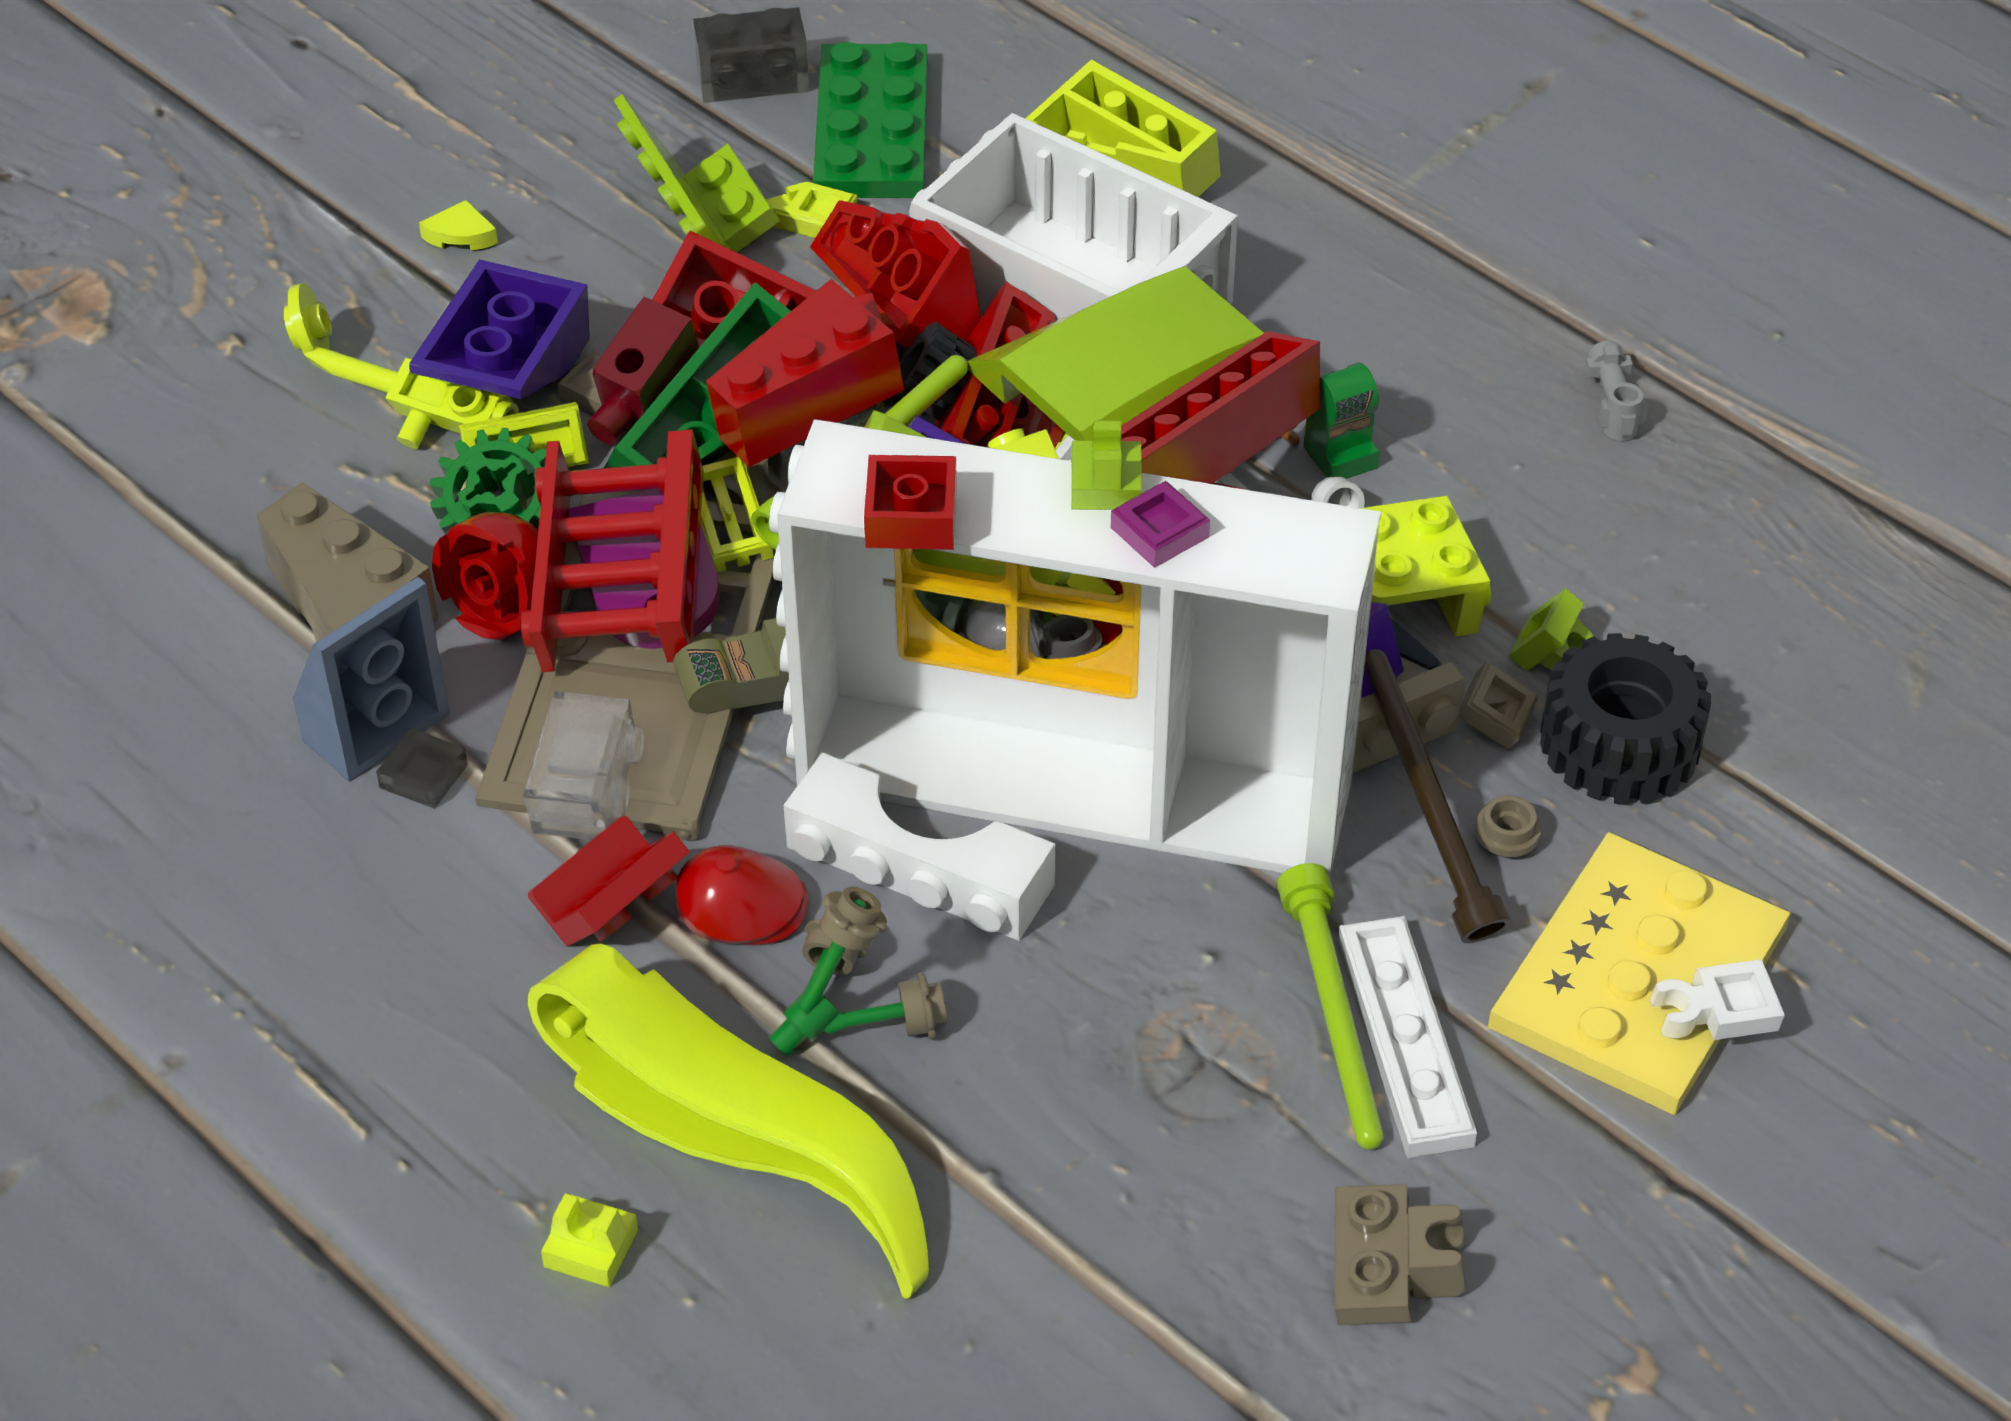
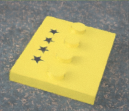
(1604, 951)

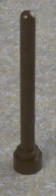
(1477, 910)

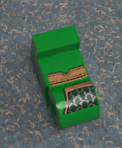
(1342, 430)

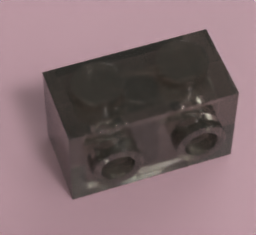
(751, 54)

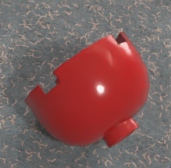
(487, 571)

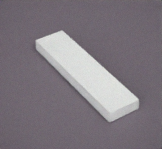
(1406, 1037)

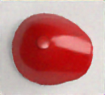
(740, 896)

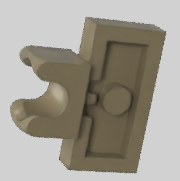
(1390, 1250)

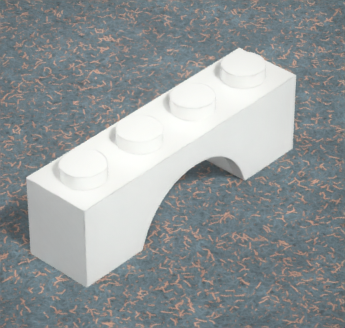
(986, 877)

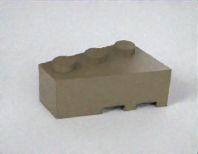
(332, 560)

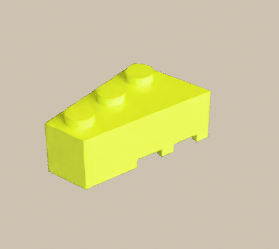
(1133, 128)

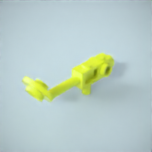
(412, 395)

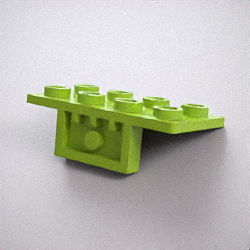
(715, 195)

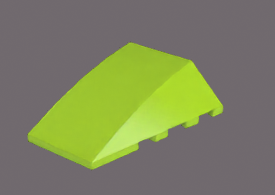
(1118, 352)

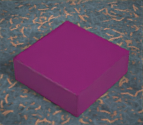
(1160, 524)

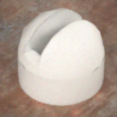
(1338, 491)

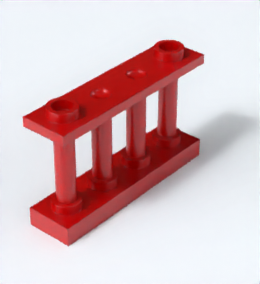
(670, 570)

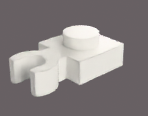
(1726, 997)

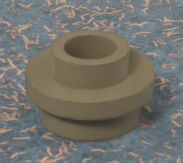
(1508, 826)

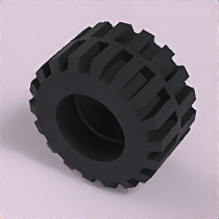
(1619, 755)

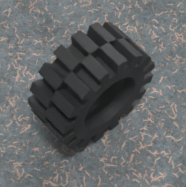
(923, 357)

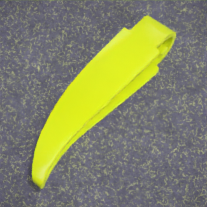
(716, 1098)

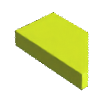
(807, 207)

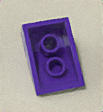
(507, 331)

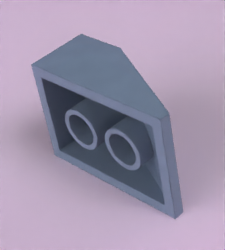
(372, 682)

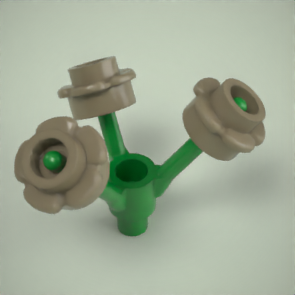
(833, 949)

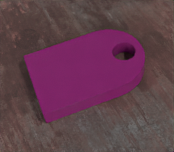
(640, 548)

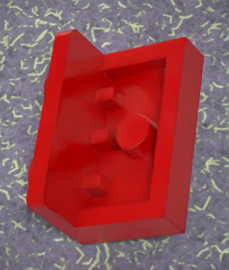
(602, 878)

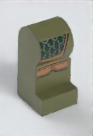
(733, 671)

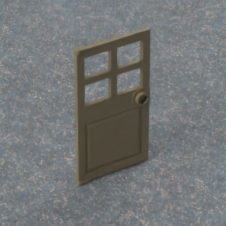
(679, 744)

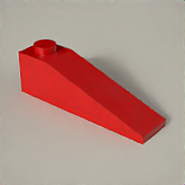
(908, 264)
(712, 279)

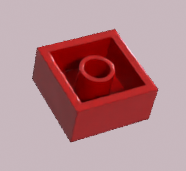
(910, 502)

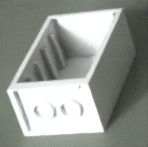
(1072, 221)

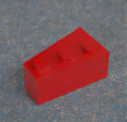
(813, 364)

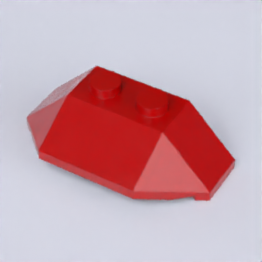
(977, 412)

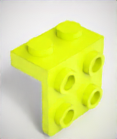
(1428, 557)

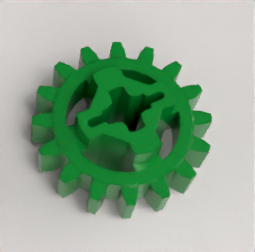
(488, 468)

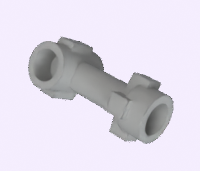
(1624, 402)

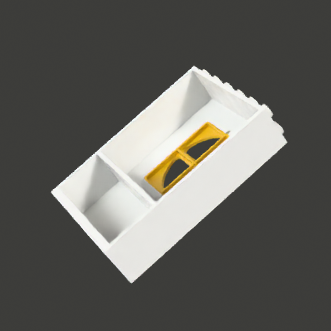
(1192, 734)

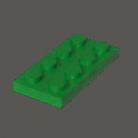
(872, 119)

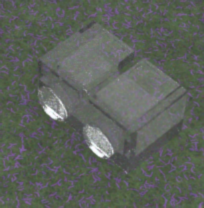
(582, 765)

